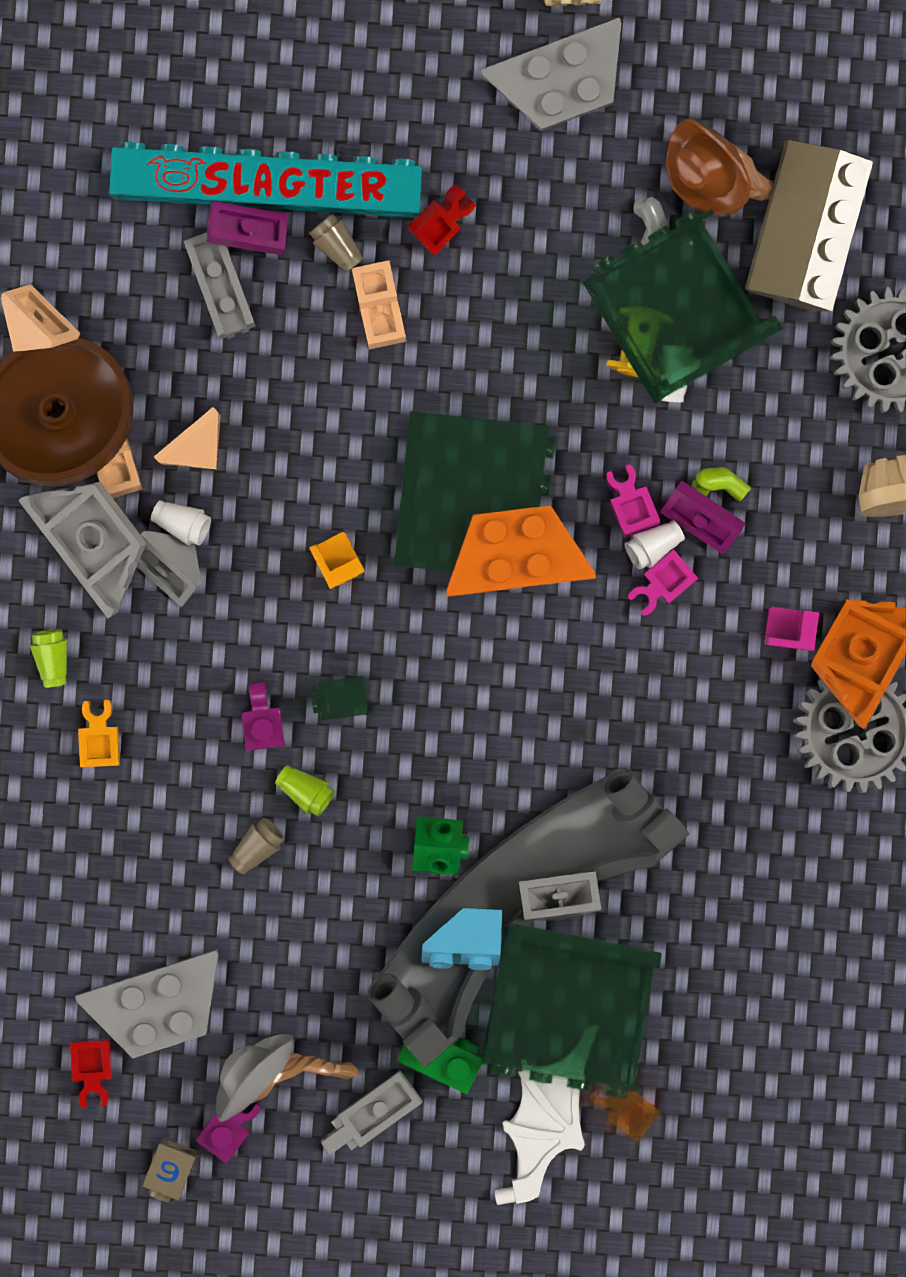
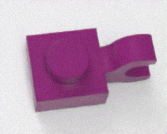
(262, 724)

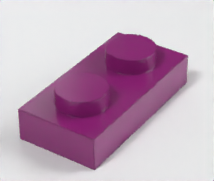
(247, 228)
(702, 517)

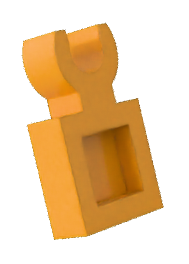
(98, 743)

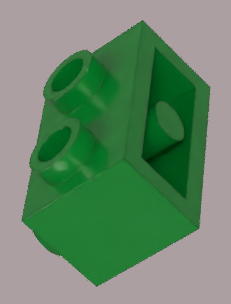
(453, 1067)

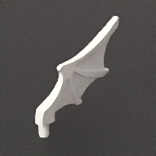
(540, 1130)

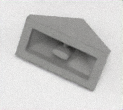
(170, 565)
(559, 897)

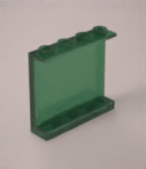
(676, 306)
(460, 471)
(569, 1010)

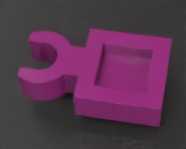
(226, 1136)

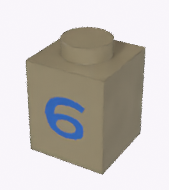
(169, 1170)

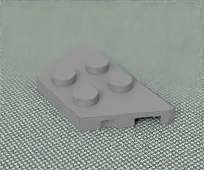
(561, 77)
(90, 538)
(156, 1006)

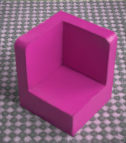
(791, 628)

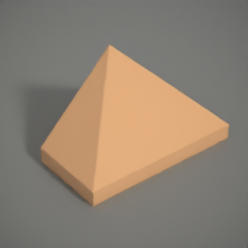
(34, 321)
(196, 445)

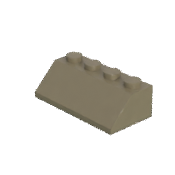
(808, 225)

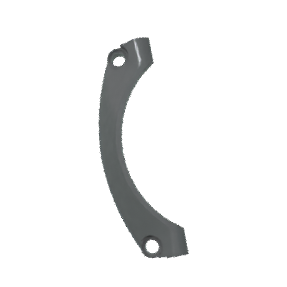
(600, 829)

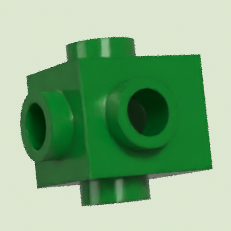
(439, 845)

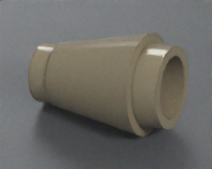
(336, 242)
(257, 845)

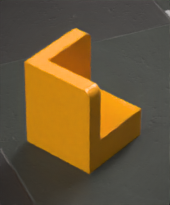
(337, 560)

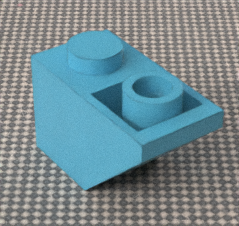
(468, 939)

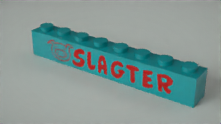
(266, 182)

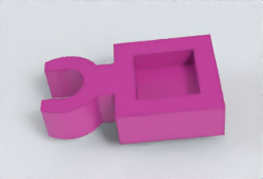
(633, 507)
(666, 579)

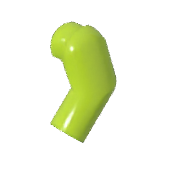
(720, 478)

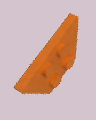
(517, 552)
(862, 655)

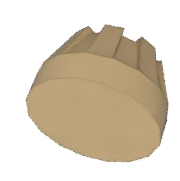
(883, 488)

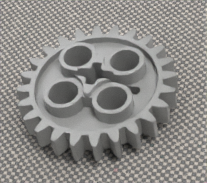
(881, 319)
(868, 762)

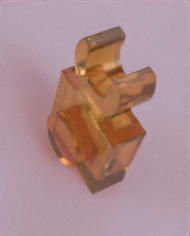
(630, 1114)

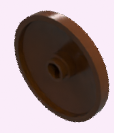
(62, 412)

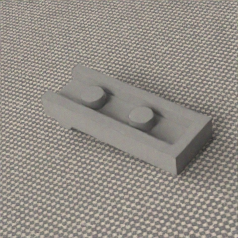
(220, 287)

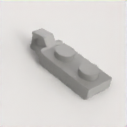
(372, 1113)

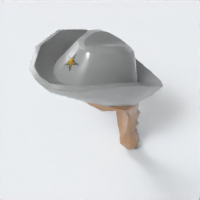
(256, 1069)

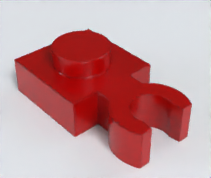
(438, 222)
(91, 1064)

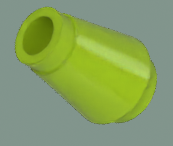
(50, 656)
(305, 790)

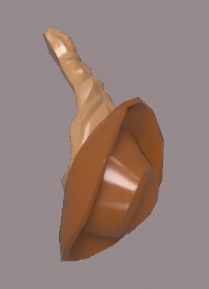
(711, 170)

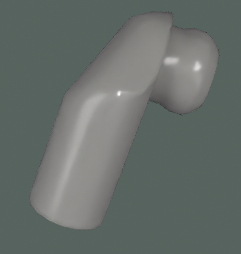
(652, 214)

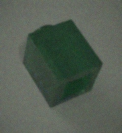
(340, 698)

